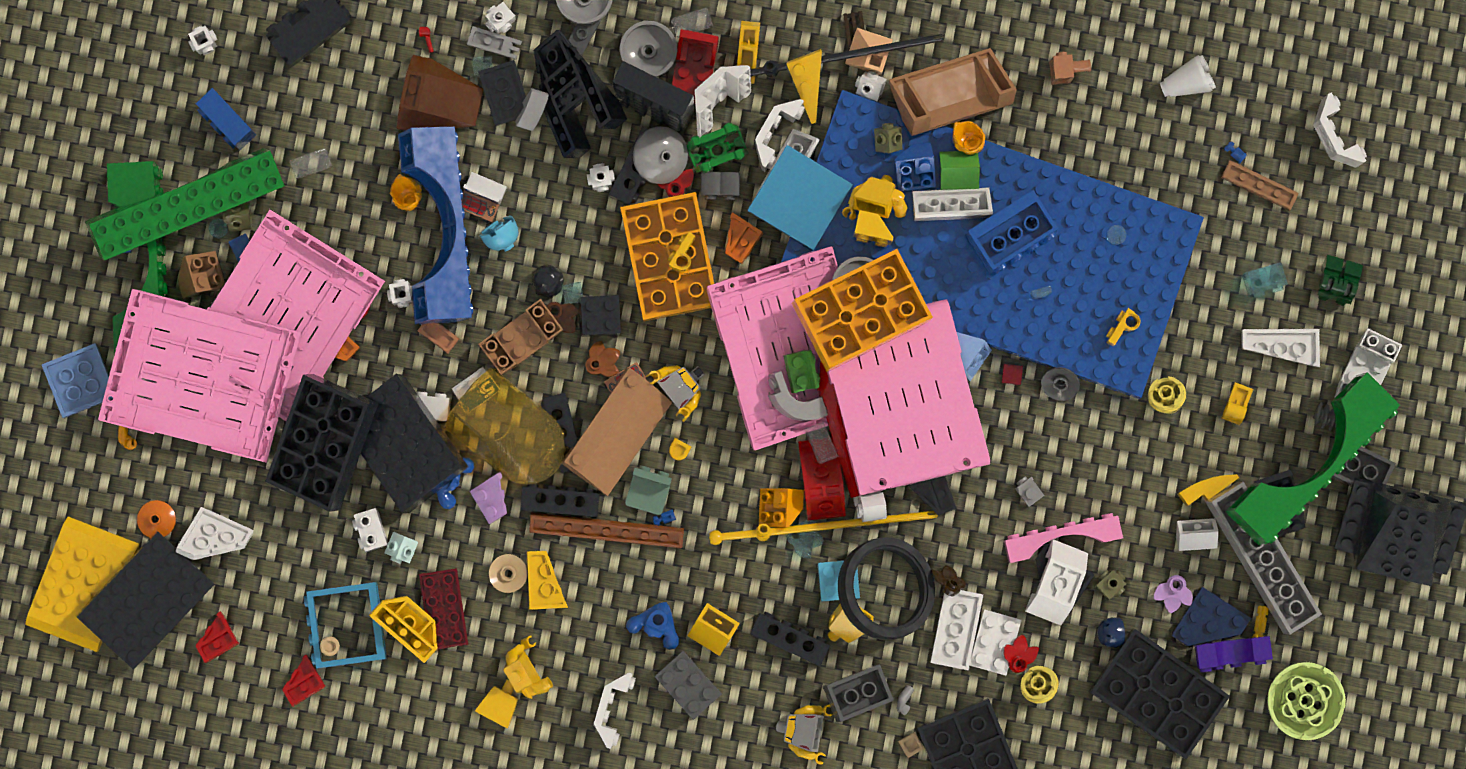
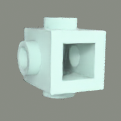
(401, 548)

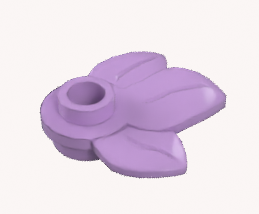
(1172, 596)

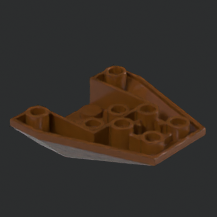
(437, 97)

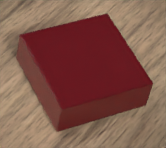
(1012, 374)

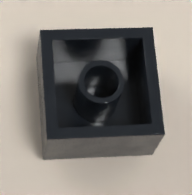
(599, 316)

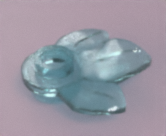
(805, 541)

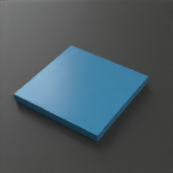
(800, 197)

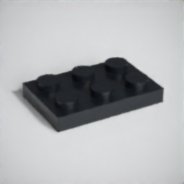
(503, 91)

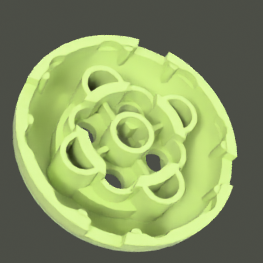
(1326, 690)

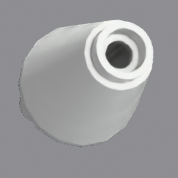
(1189, 79)

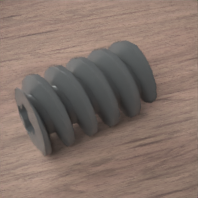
(1325, 416)

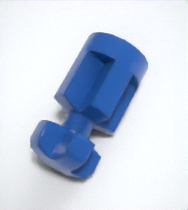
(1236, 153)
(665, 517)

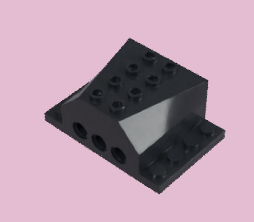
(1400, 531)

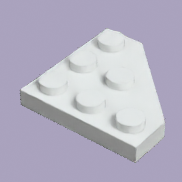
(212, 535)

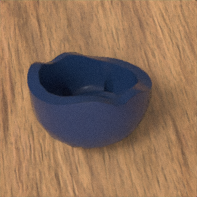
(1111, 632)

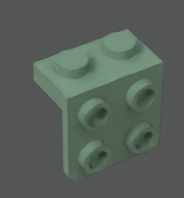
(648, 490)

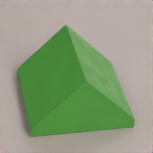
(959, 170)

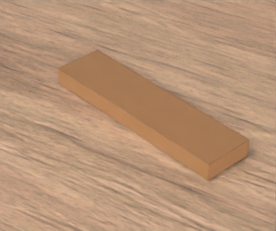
(1259, 185)

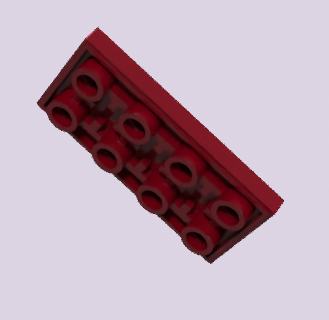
(444, 604)

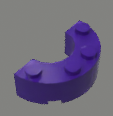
(1233, 652)

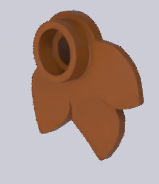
(605, 358)

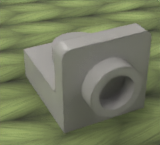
(1029, 491)

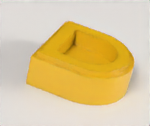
(679, 449)

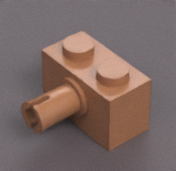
(1063, 68)

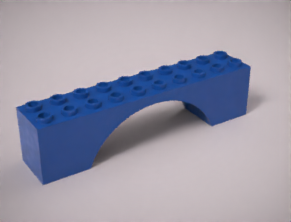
(433, 160)

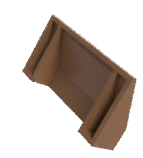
(952, 91)
(617, 432)

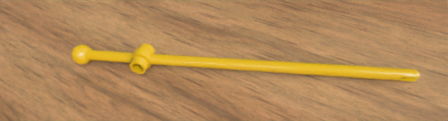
(764, 532)

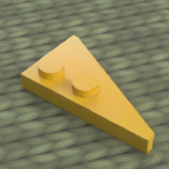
(806, 76)

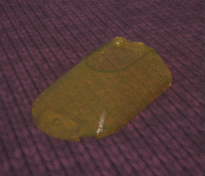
(507, 429)

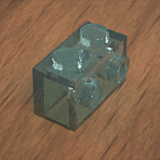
(1265, 279)

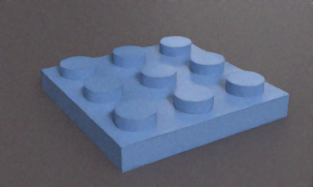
(77, 380)

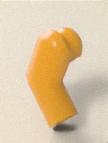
(125, 439)

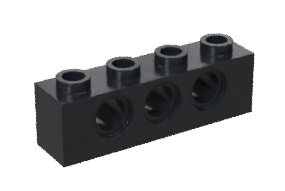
(618, 191)
(560, 402)
(529, 502)
(815, 656)

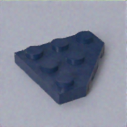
(1209, 620)

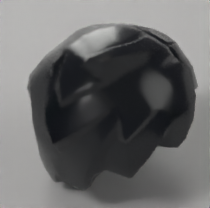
(547, 280)

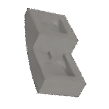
(533, 109)

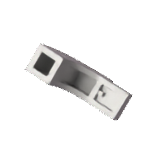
(791, 407)

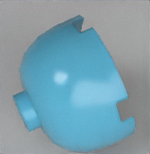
(501, 234)

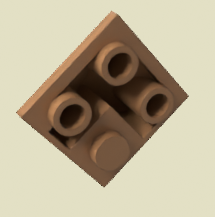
(200, 275)

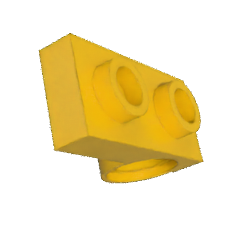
(685, 243)
(1115, 333)
(1237, 404)

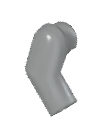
(903, 698)

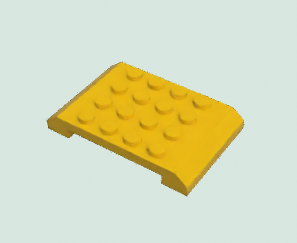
(74, 574)

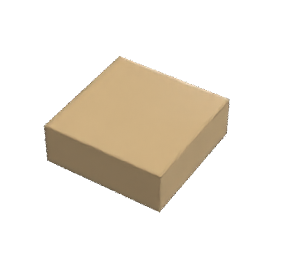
(911, 744)

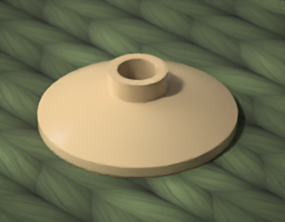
(500, 566)

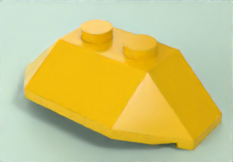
(408, 625)

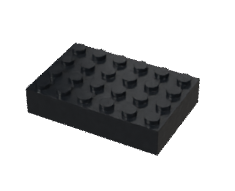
(653, 97)
(321, 442)
(408, 446)
(145, 600)
(1159, 693)
(967, 740)

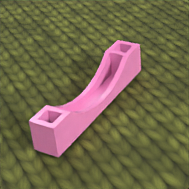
(1024, 547)

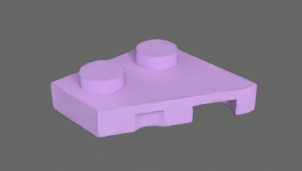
(490, 498)

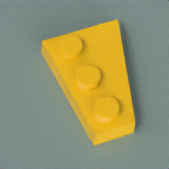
(542, 583)

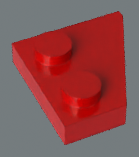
(217, 639)
(303, 682)

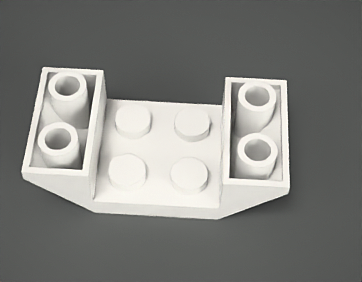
(725, 81)
(790, 111)
(1334, 145)
(1371, 355)
(1059, 583)
(608, 733)

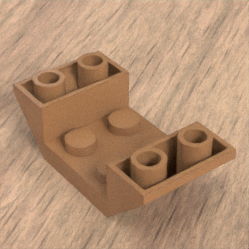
(521, 337)

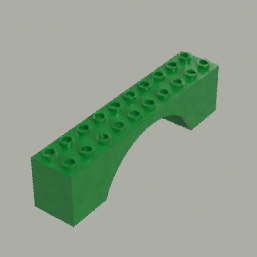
(127, 185)
(185, 205)
(1358, 414)

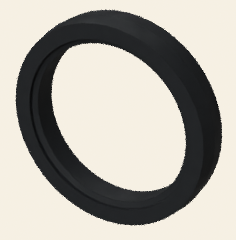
(925, 581)

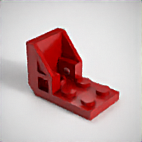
(694, 60)
(821, 485)

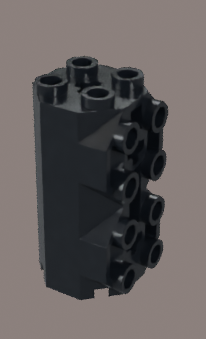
(307, 28)

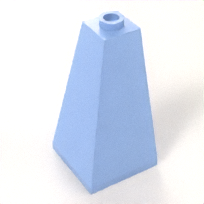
(973, 353)

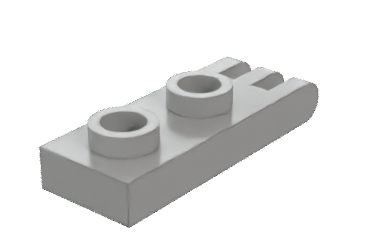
(493, 42)

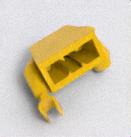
(876, 197)
(522, 672)

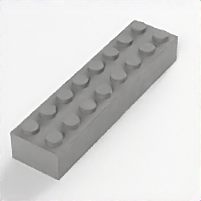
(1267, 567)

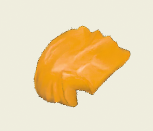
(968, 137)
(405, 193)

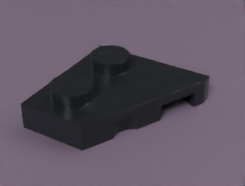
(936, 494)

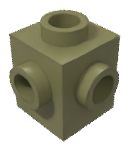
(888, 138)
(238, 217)
(1104, 586)

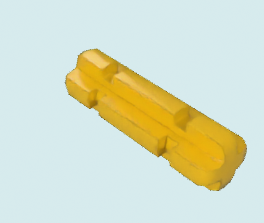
(1260, 623)

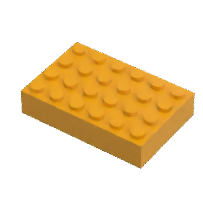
(652, 235)
(862, 310)

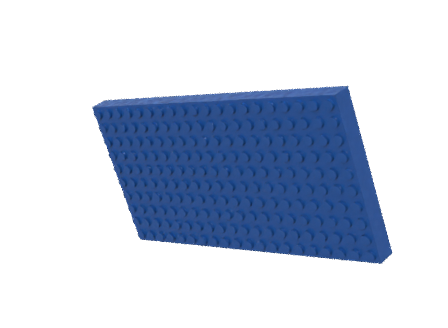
(1085, 271)

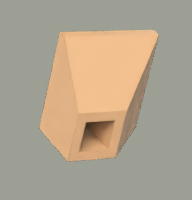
(871, 62)

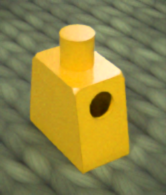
(842, 628)
(499, 705)

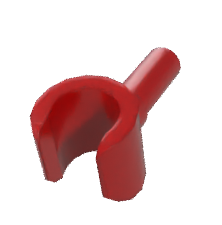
(425, 32)

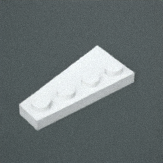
(1287, 344)

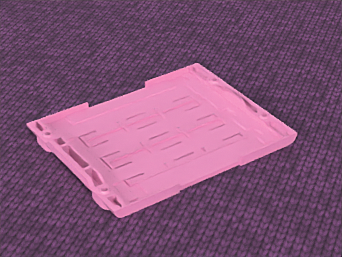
(333, 319)
(742, 336)
(231, 337)
(953, 409)

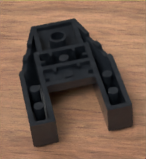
(569, 83)

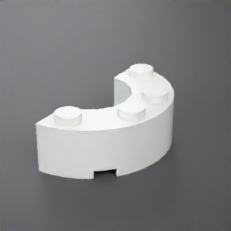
(871, 506)

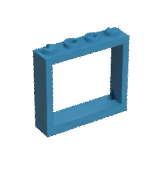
(314, 637)

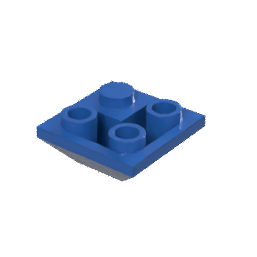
(915, 168)

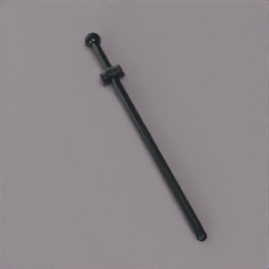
(849, 54)

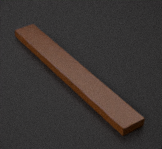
(606, 530)

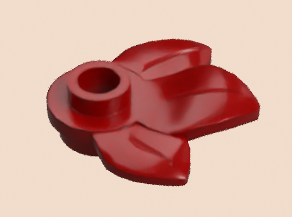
(681, 182)
(1020, 652)

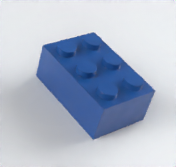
(225, 120)

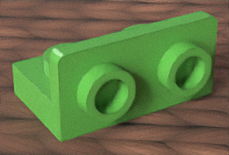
(801, 371)

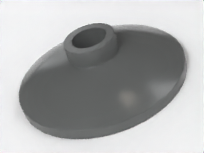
(1060, 390)

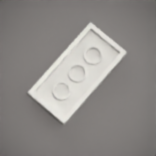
(957, 629)

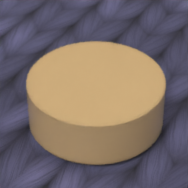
(329, 646)

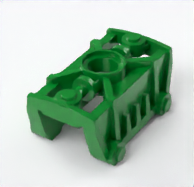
(716, 138)

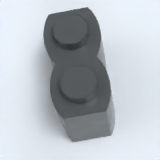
(720, 185)

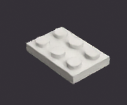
(992, 636)

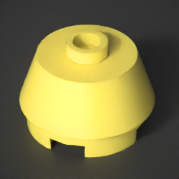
(1167, 395)
(1039, 684)

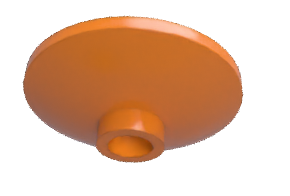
(165, 514)

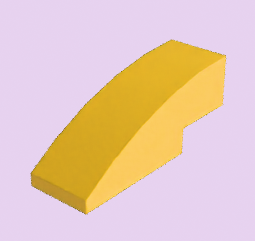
(748, 45)
(1206, 488)

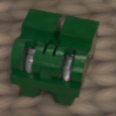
(1339, 282)

